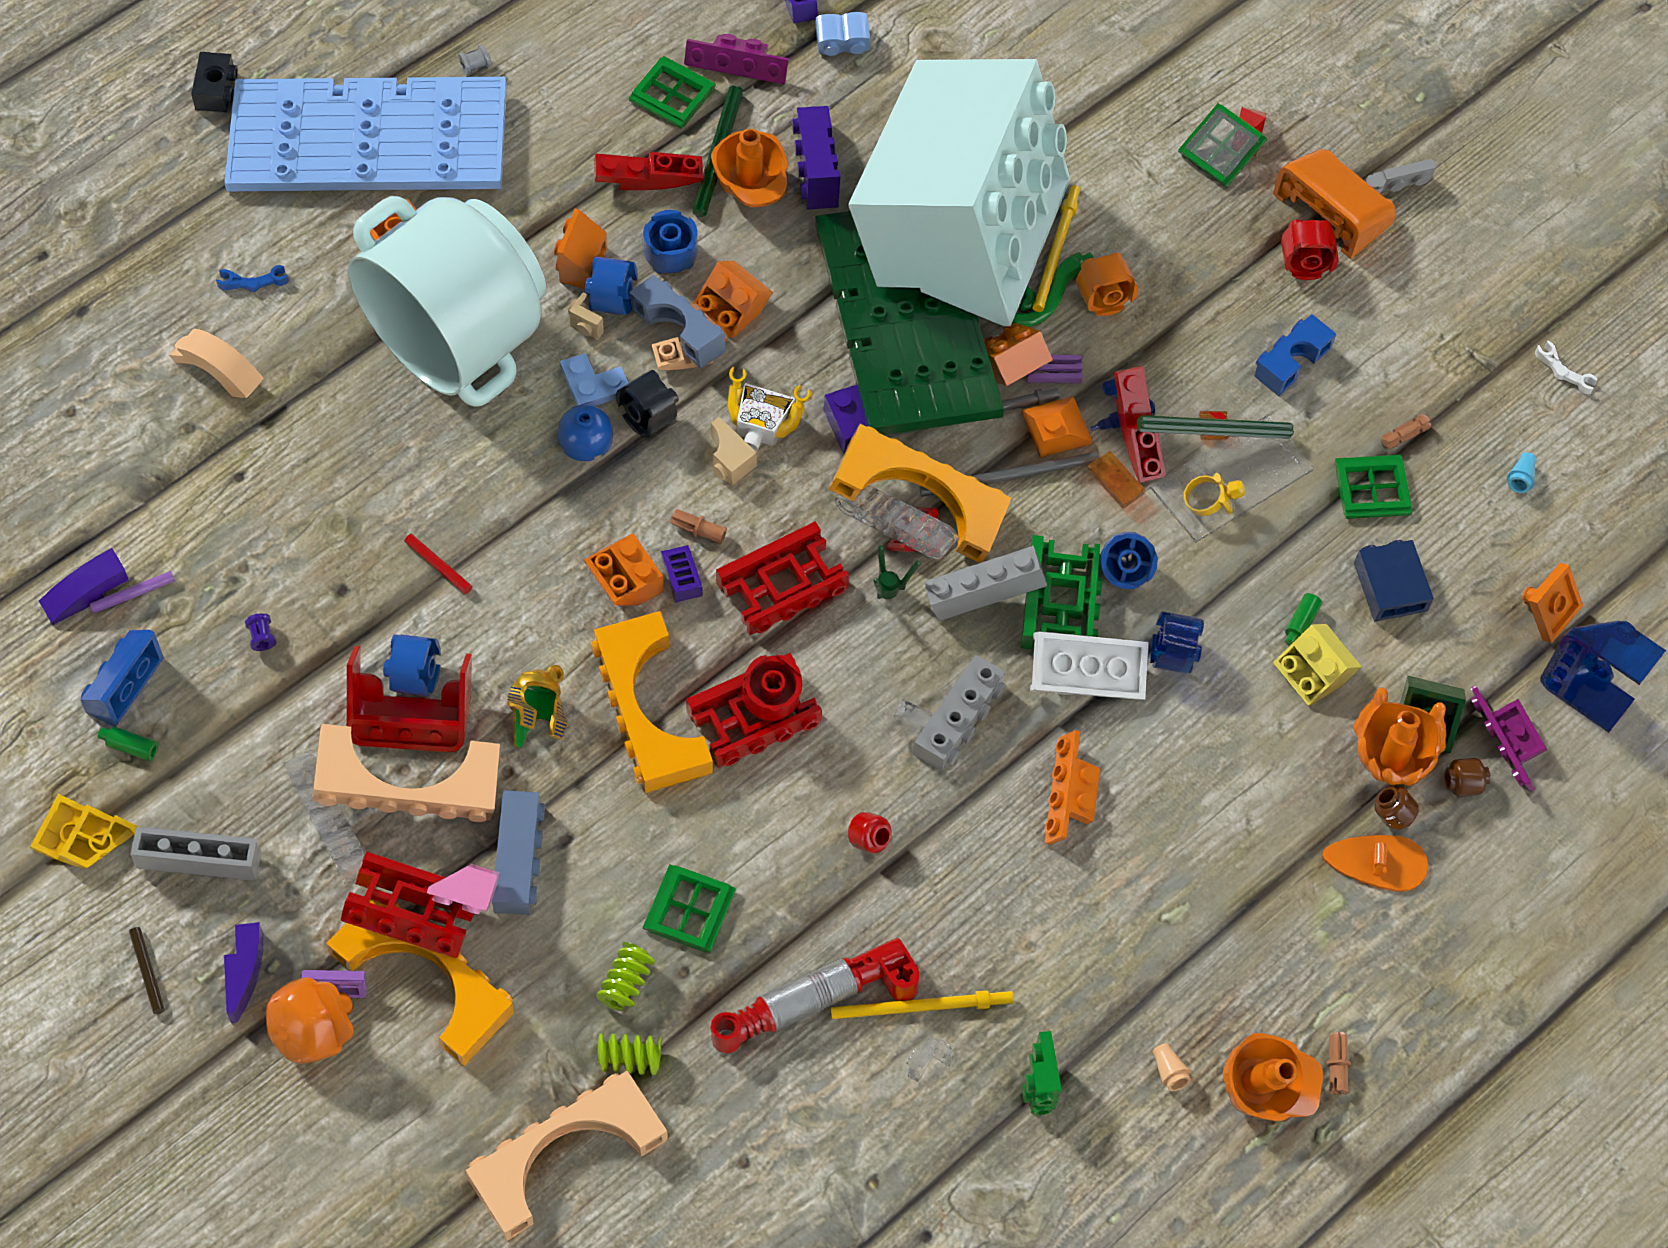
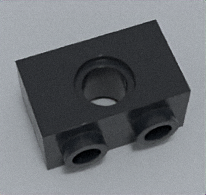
(213, 82)

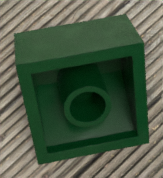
(1426, 694)

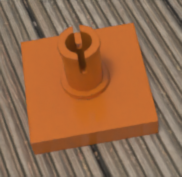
(1554, 602)

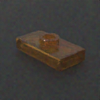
(1116, 479)

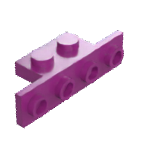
(737, 57)
(1516, 733)

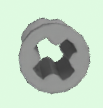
(474, 59)

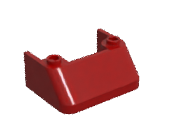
(406, 720)

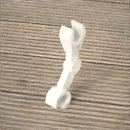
(1561, 372)

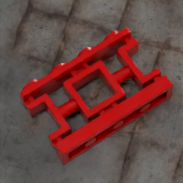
(772, 560)
(757, 736)
(412, 886)

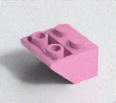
(469, 886)

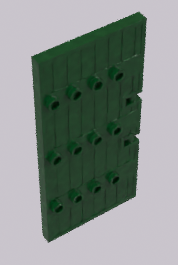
(908, 351)

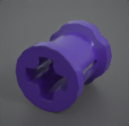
(260, 632)

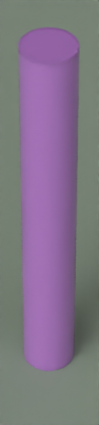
(132, 592)

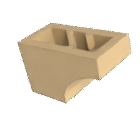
(733, 456)

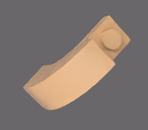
(219, 360)

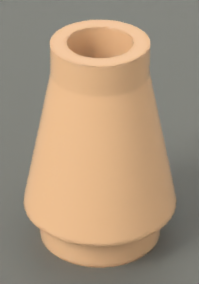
(1172, 1070)

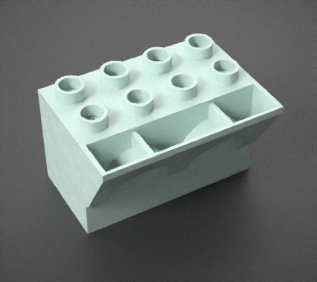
(964, 184)

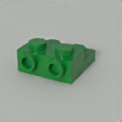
(1042, 1083)

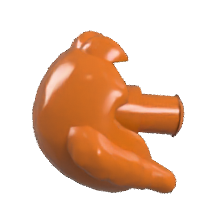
(1399, 740)

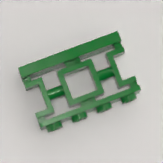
(1085, 597)

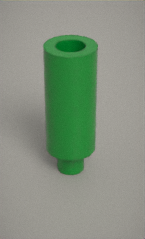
(1302, 617)
(129, 743)

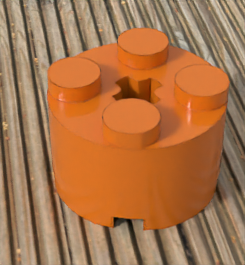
(1106, 284)

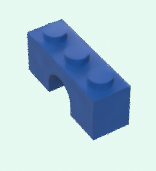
(1307, 339)

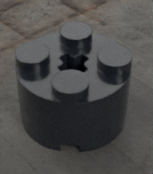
(647, 403)

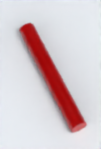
(438, 563)

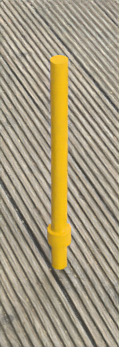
(1068, 210)
(980, 999)

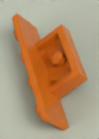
(1072, 789)

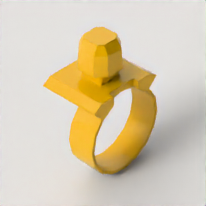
(1233, 490)

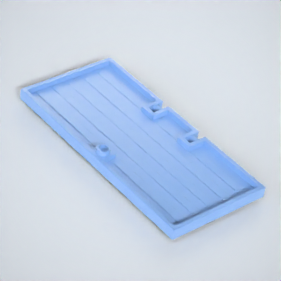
(367, 134)

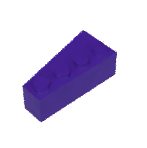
(817, 157)
(844, 414)

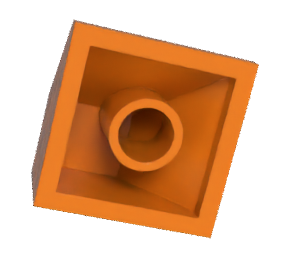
(1056, 426)

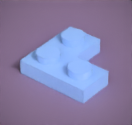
(587, 386)

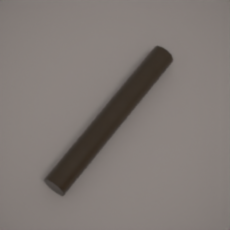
(146, 970)

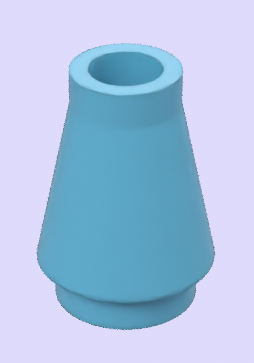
(1522, 475)

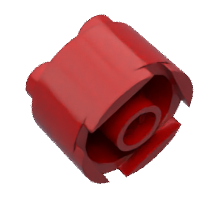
(1309, 249)
(770, 672)

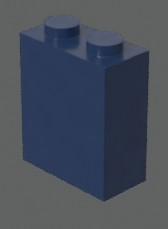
(1393, 580)

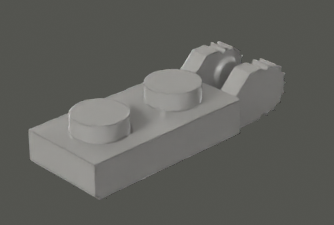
(1399, 177)

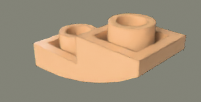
(670, 355)

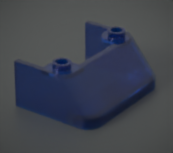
(1586, 681)

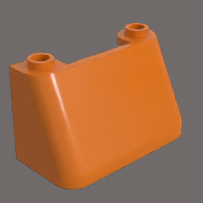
(1338, 196)

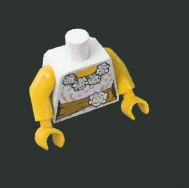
(763, 414)

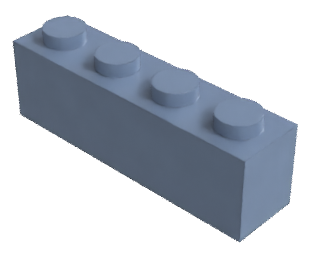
(517, 852)

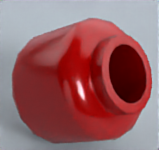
(869, 832)

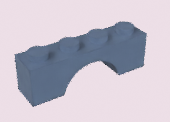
(659, 303)

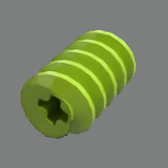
(625, 976)
(629, 1054)

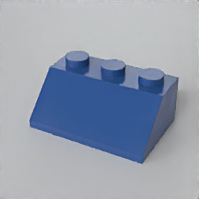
(122, 676)

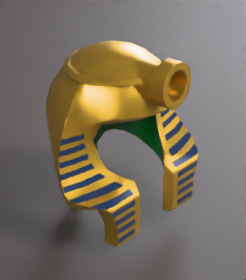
(537, 697)

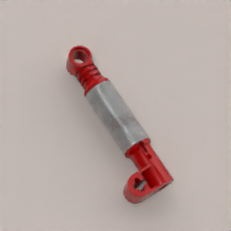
(818, 989)

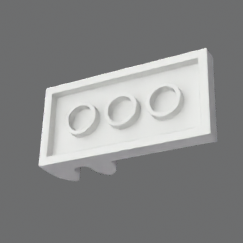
(1089, 666)

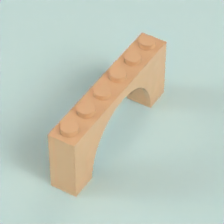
(345, 781)
(612, 1108)

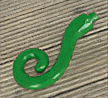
(1063, 275)

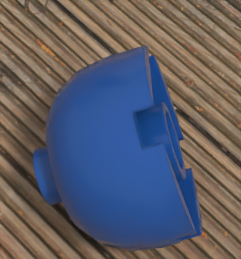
(585, 432)
(1133, 570)

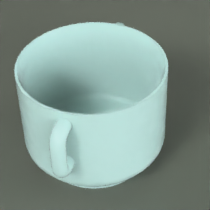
(448, 291)

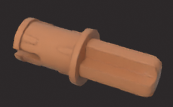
(698, 526)
(1338, 1063)

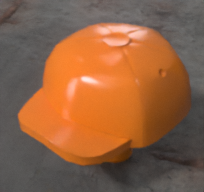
(751, 167)
(309, 1020)
(1272, 1079)

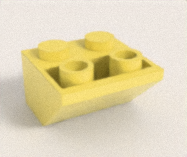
(1317, 663)

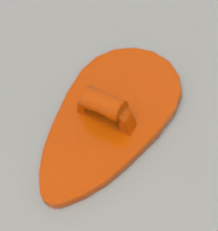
(1379, 861)

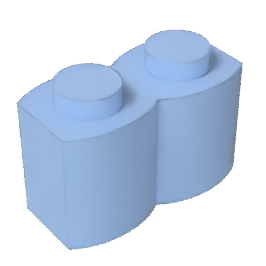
(842, 33)

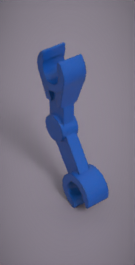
(252, 284)

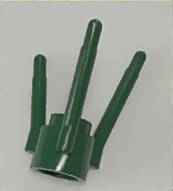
(888, 582)

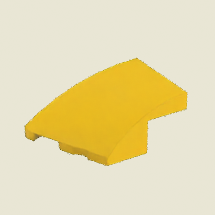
(79, 833)

